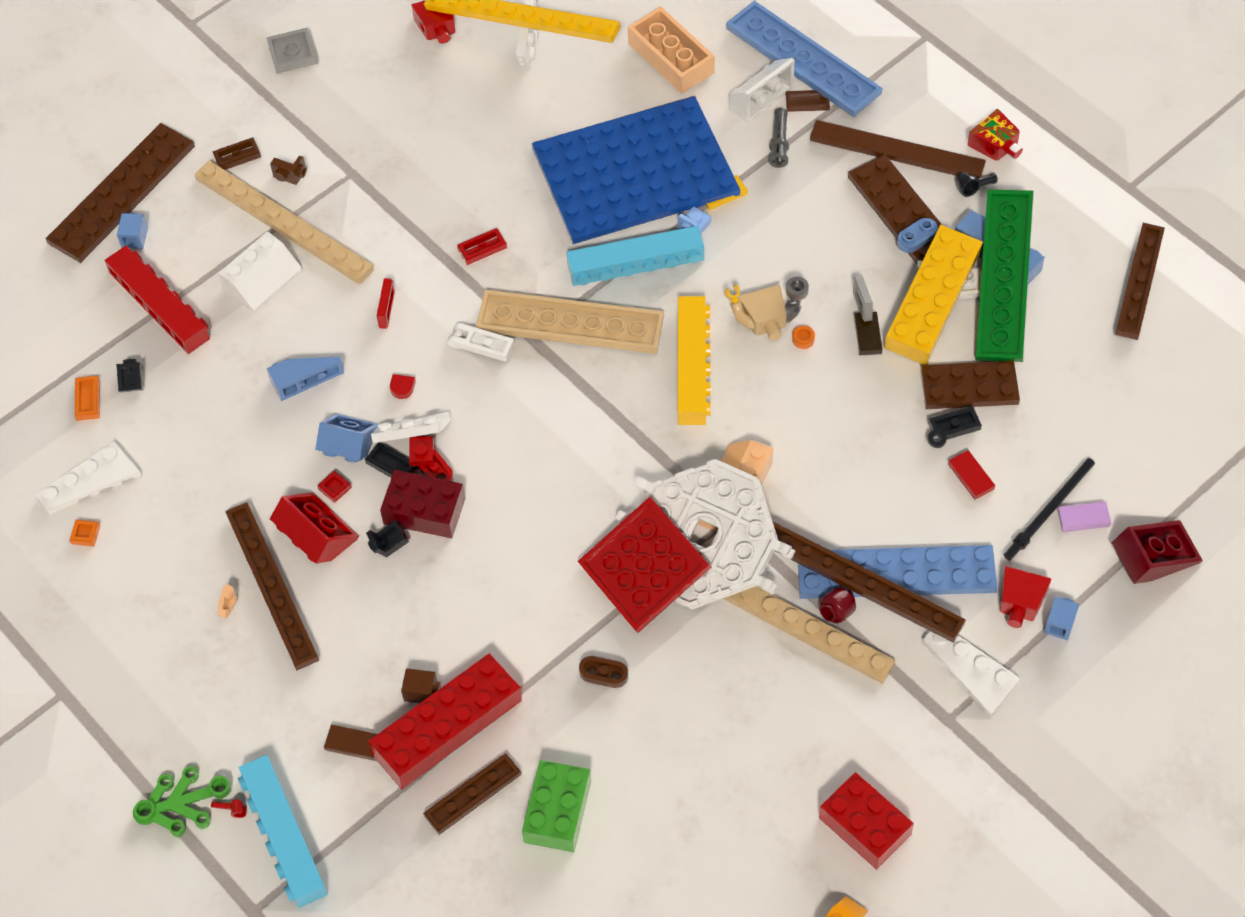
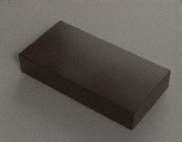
(868, 335)

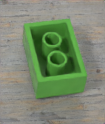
(556, 806)

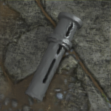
(779, 144)

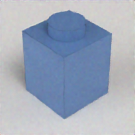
(132, 230)
(1061, 618)

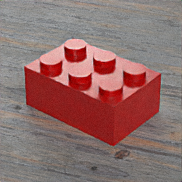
(866, 820)

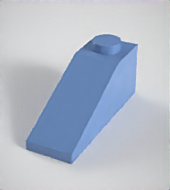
(301, 374)

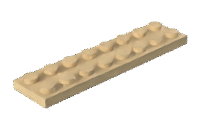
(571, 321)

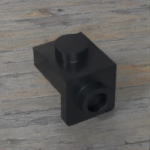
(388, 539)

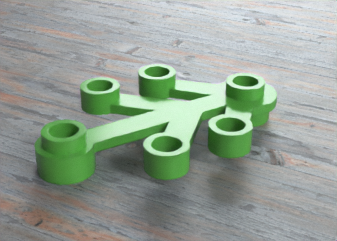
(178, 800)

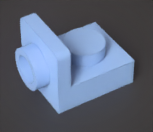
(694, 218)

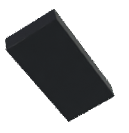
(387, 461)

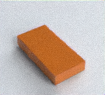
(87, 398)

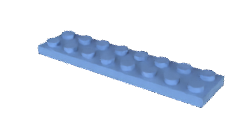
(813, 63)
(916, 569)

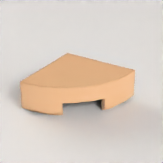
(227, 601)

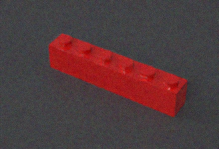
(157, 299)

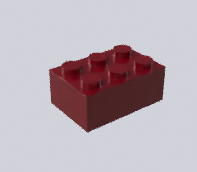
(423, 503)

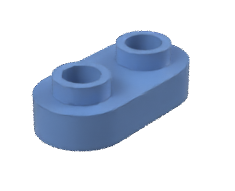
(919, 235)

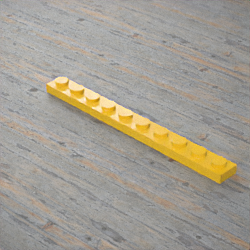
(530, 17)

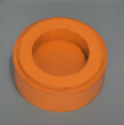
(803, 337)

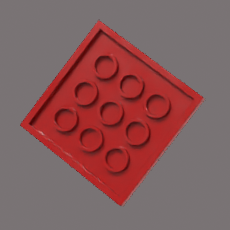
(644, 564)

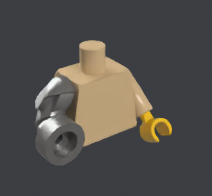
(765, 309)

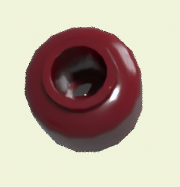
(837, 605)

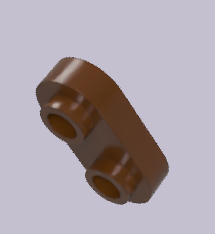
(604, 671)

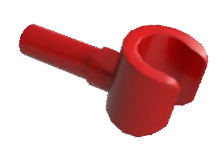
(237, 808)

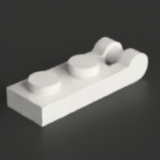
(481, 342)

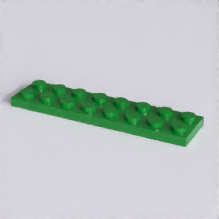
(1004, 275)

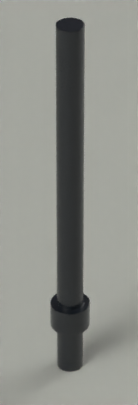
(1022, 540)

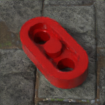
(438, 470)

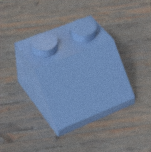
(345, 437)

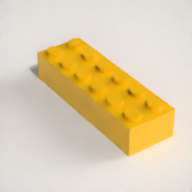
(933, 295)

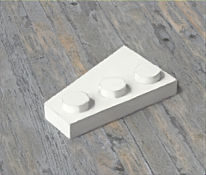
(411, 427)

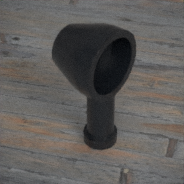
(969, 184)

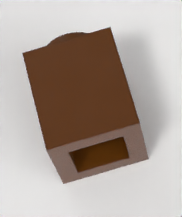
(419, 685)

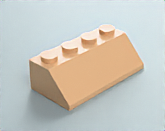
(749, 457)

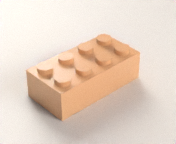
(671, 50)

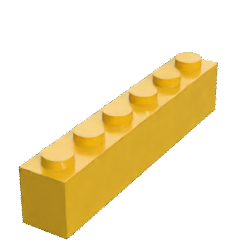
(692, 360)

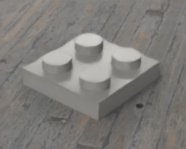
(292, 50)

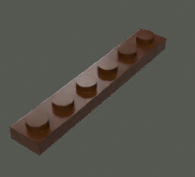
(1140, 281)

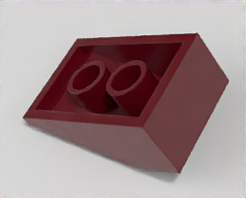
(1155, 550)

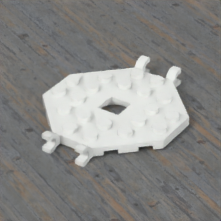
(745, 529)

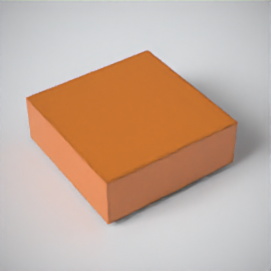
(84, 533)

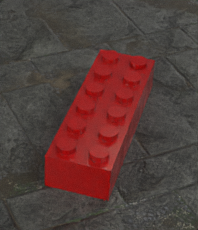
(445, 721)

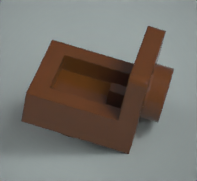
(287, 171)

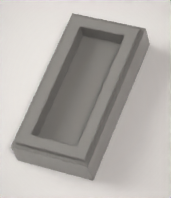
(862, 298)

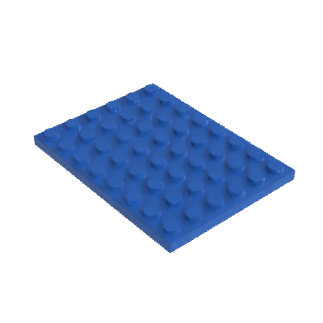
(634, 169)

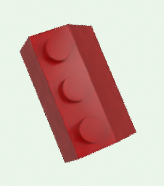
(312, 527)

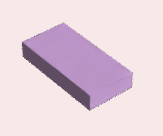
(1084, 516)

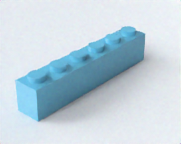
(635, 256)
(283, 832)

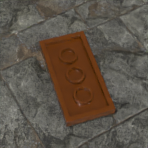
(970, 385)

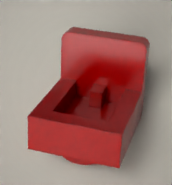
(421, 450)

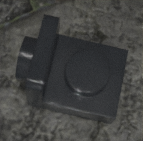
(129, 376)

